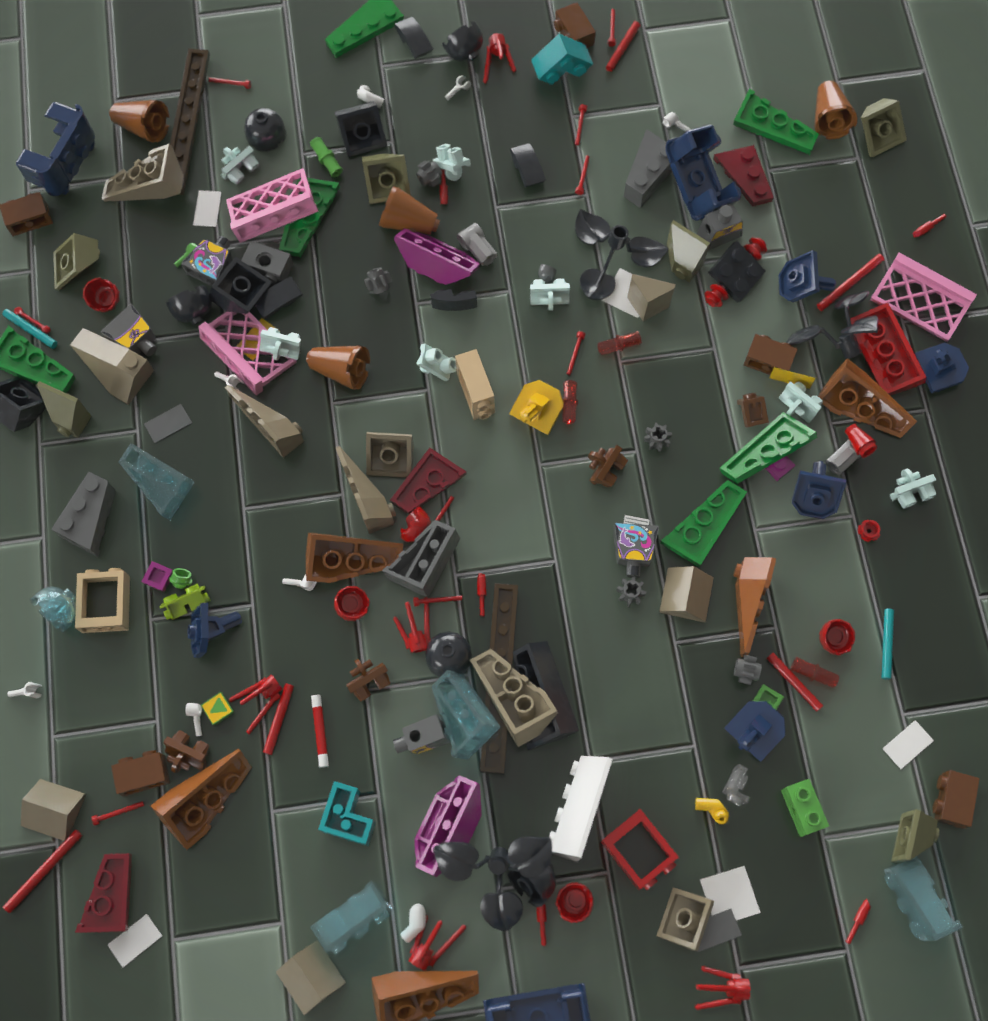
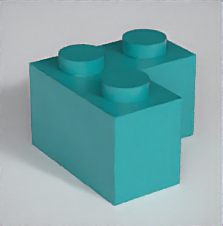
(560, 57)
(340, 817)

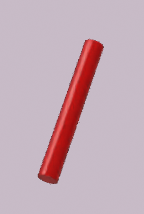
(623, 46)
(795, 682)
(278, 719)

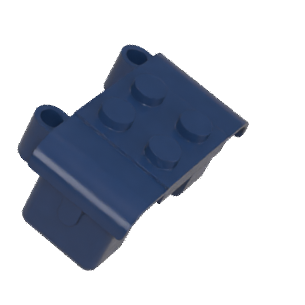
(68, 154)
(696, 173)
(551, 1004)

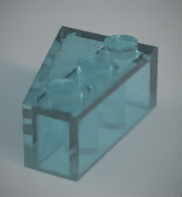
(158, 481)
(464, 714)
(920, 901)
(352, 918)

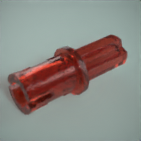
(619, 343)
(570, 401)
(815, 672)

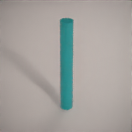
(29, 328)
(887, 644)

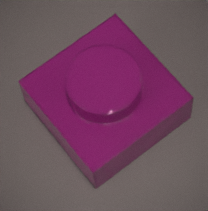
(780, 468)
(157, 576)

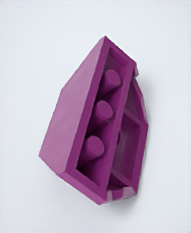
(434, 257)
(449, 819)

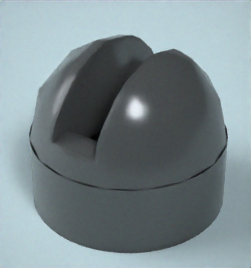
(546, 272)

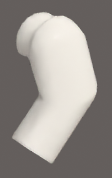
(365, 95)
(417, 922)

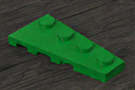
(363, 25)
(765, 120)
(299, 232)
(31, 363)
(770, 445)
(701, 529)

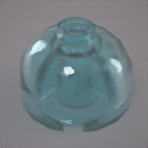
(56, 606)

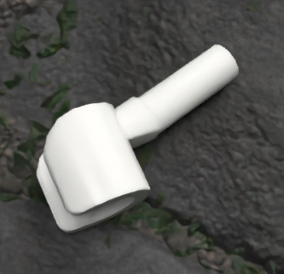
(459, 80)
(672, 119)
(231, 380)
(307, 585)
(28, 690)
(195, 710)

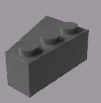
(648, 170)
(86, 514)
(425, 559)

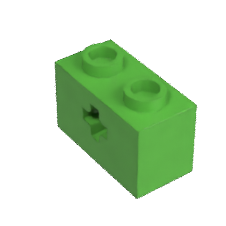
(804, 807)

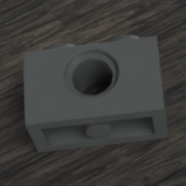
(259, 255)

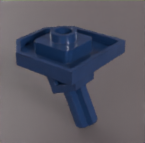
(801, 279)
(942, 366)
(816, 493)
(205, 628)
(757, 728)

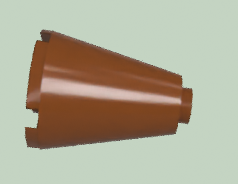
(833, 112)
(142, 118)
(406, 212)
(341, 364)

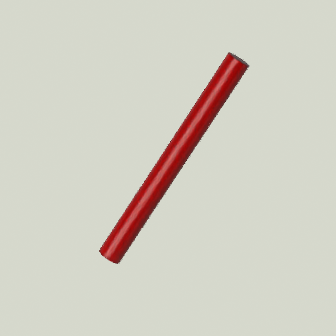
(850, 282)
(42, 871)

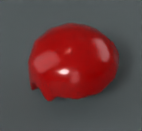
(101, 295)
(417, 522)
(351, 603)
(837, 636)
(575, 902)

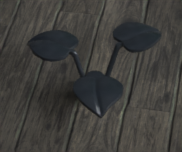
(592, 228)
(848, 341)
(526, 853)

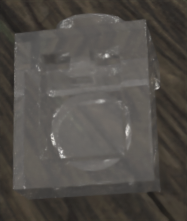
(737, 781)

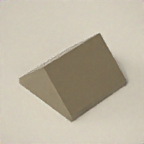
(649, 295)
(389, 454)
(686, 593)
(51, 809)
(685, 919)
(310, 977)

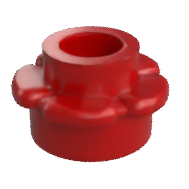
(873, 526)

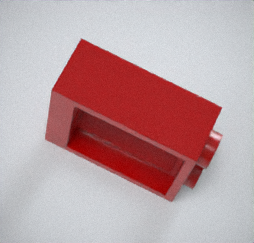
(666, 866)

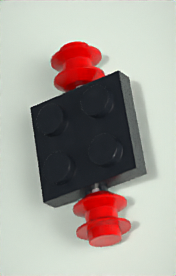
(736, 272)

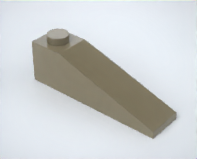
(152, 178)
(114, 365)
(275, 427)
(371, 502)
(518, 701)

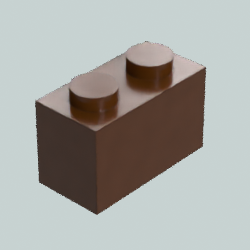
(574, 24)
(26, 213)
(768, 353)
(140, 773)
(956, 799)

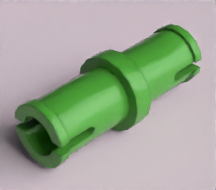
(326, 157)

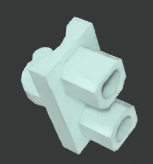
(451, 161)
(232, 170)
(549, 293)
(280, 344)
(435, 362)
(800, 402)
(904, 493)

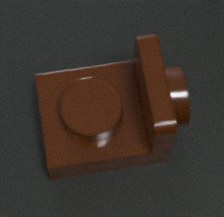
(753, 409)

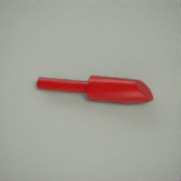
(443, 189)
(927, 226)
(481, 592)
(542, 918)
(859, 919)

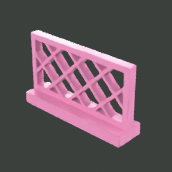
(276, 213)
(936, 284)
(231, 356)

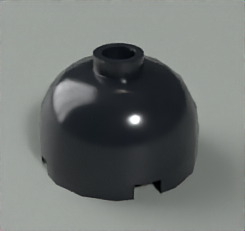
(464, 43)
(264, 129)
(190, 305)
(448, 652)
(536, 888)

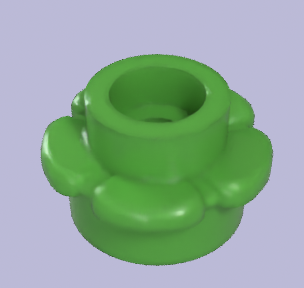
(180, 578)

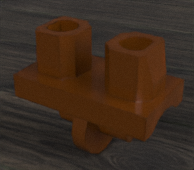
(612, 458)
(377, 674)
(183, 756)

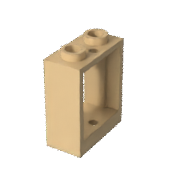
(475, 384)
(103, 624)

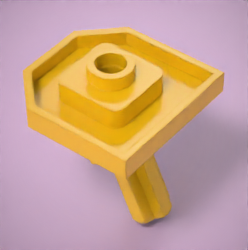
(538, 406)

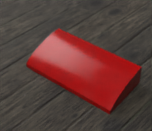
(889, 353)

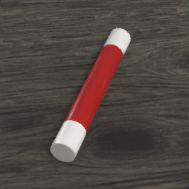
(319, 731)

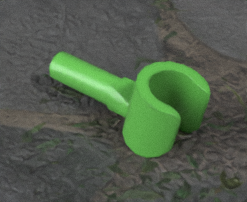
(189, 249)

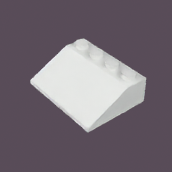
(580, 806)

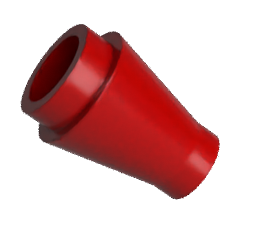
(861, 441)

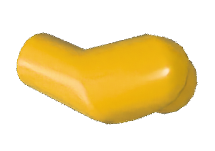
(714, 807)

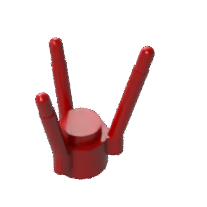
(497, 47)
(417, 640)
(268, 688)
(422, 954)
(737, 989)

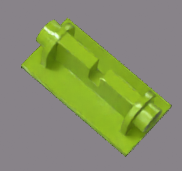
(176, 604)

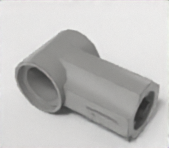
(474, 240)
(842, 458)

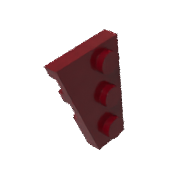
(747, 172)
(426, 480)
(110, 896)

